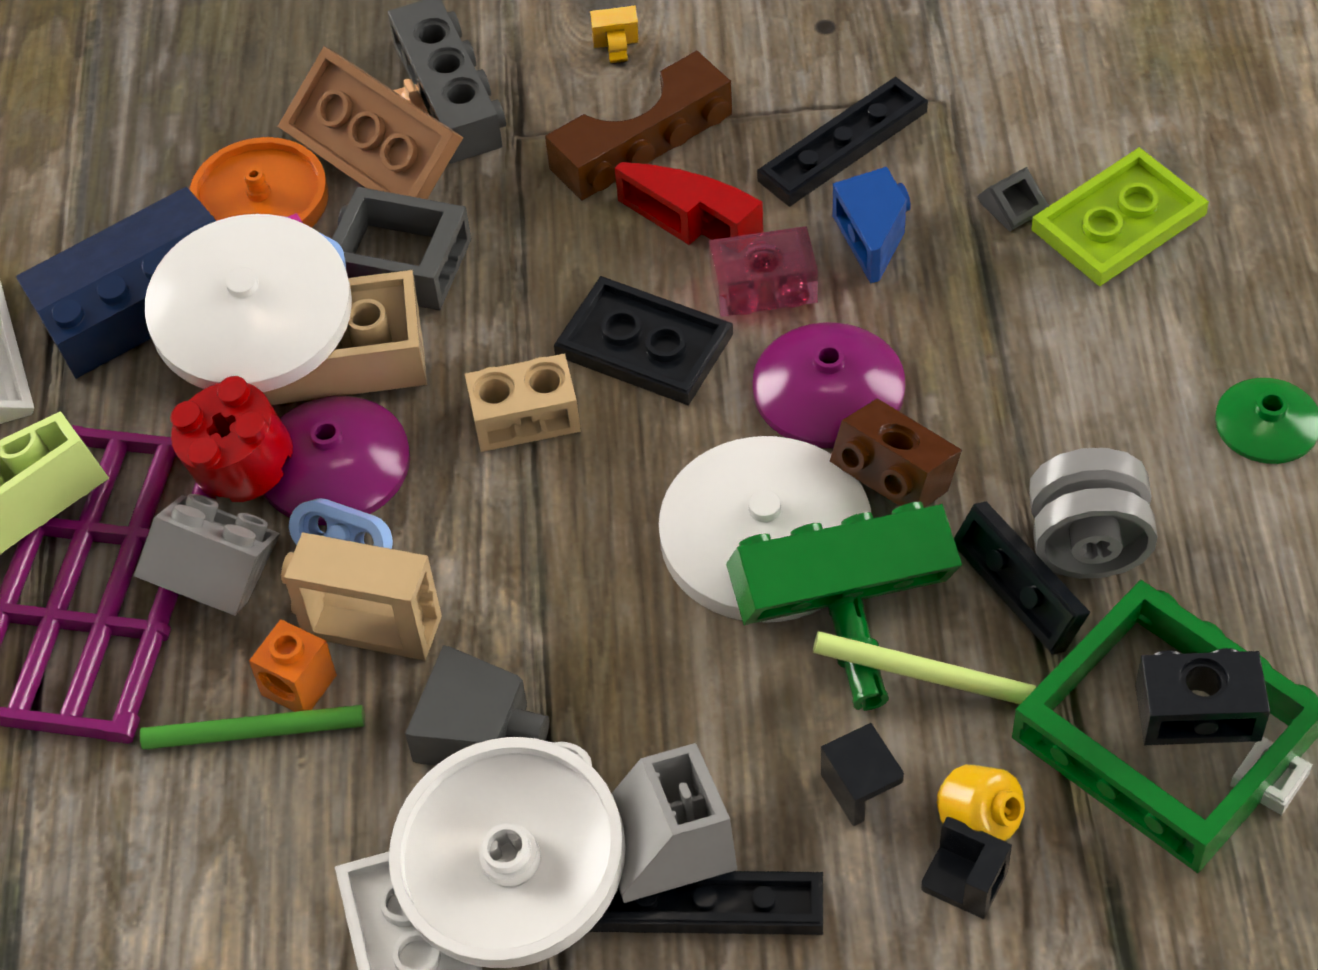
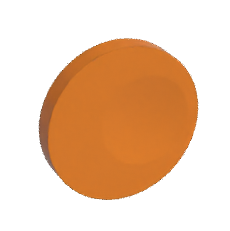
(262, 178)

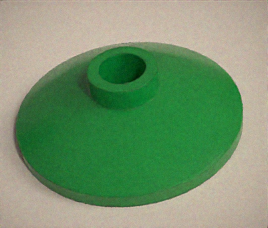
(1262, 434)

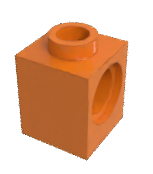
(293, 667)

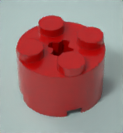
(231, 440)

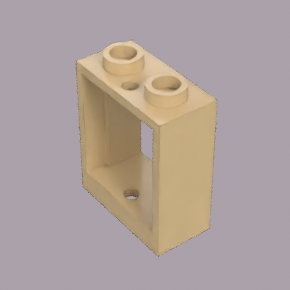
(363, 595)

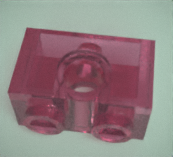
(763, 271)

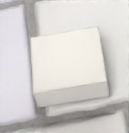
(1283, 791)

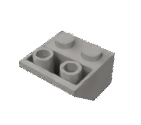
(206, 552)
(672, 824)

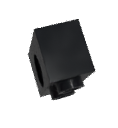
(1176, 715)

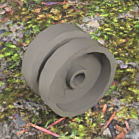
(1092, 513)

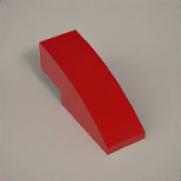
(687, 202)

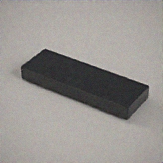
(1020, 578)

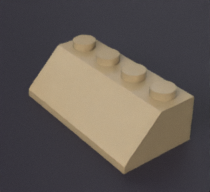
(378, 348)

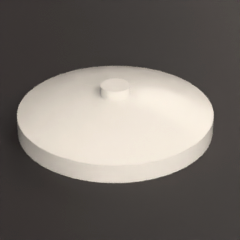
(248, 302)
(745, 492)
(507, 852)

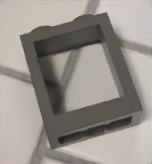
(440, 220)

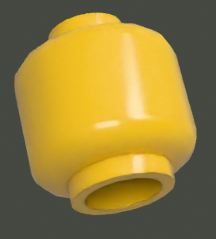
(983, 800)

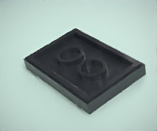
(644, 340)

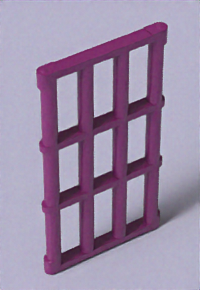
(106, 620)

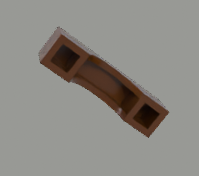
(589, 148)

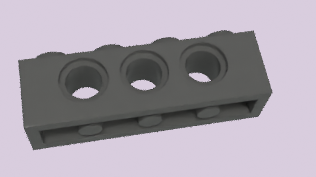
(447, 76)

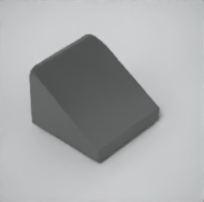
(1014, 199)

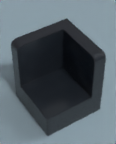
(858, 770)
(967, 868)

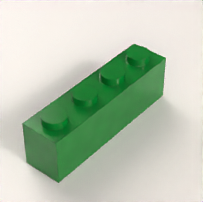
(854, 559)

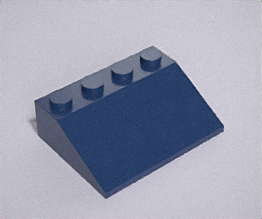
(98, 288)

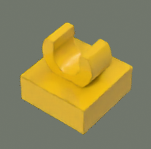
(615, 30)

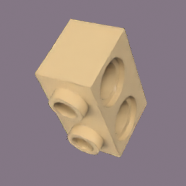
(522, 402)

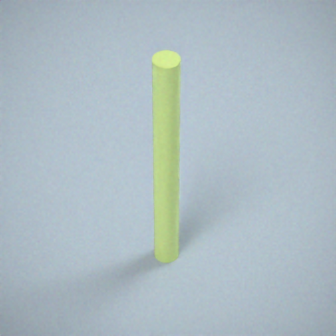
(921, 668)

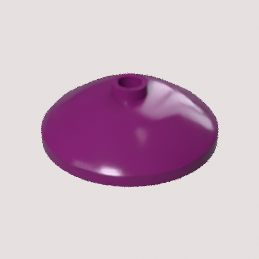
(810, 398)
(355, 467)

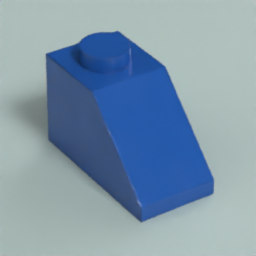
(871, 218)

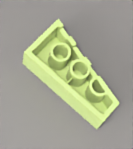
(42, 475)

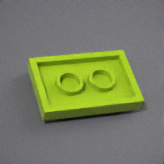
(1119, 216)

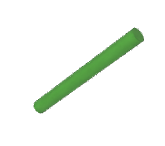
(252, 727)

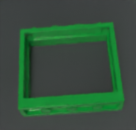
(1121, 786)

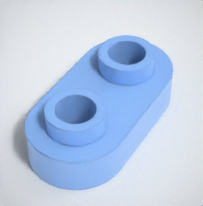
(341, 521)

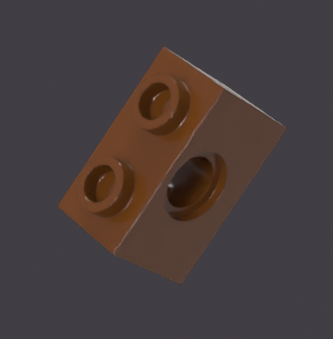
(895, 455)

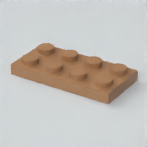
(368, 129)

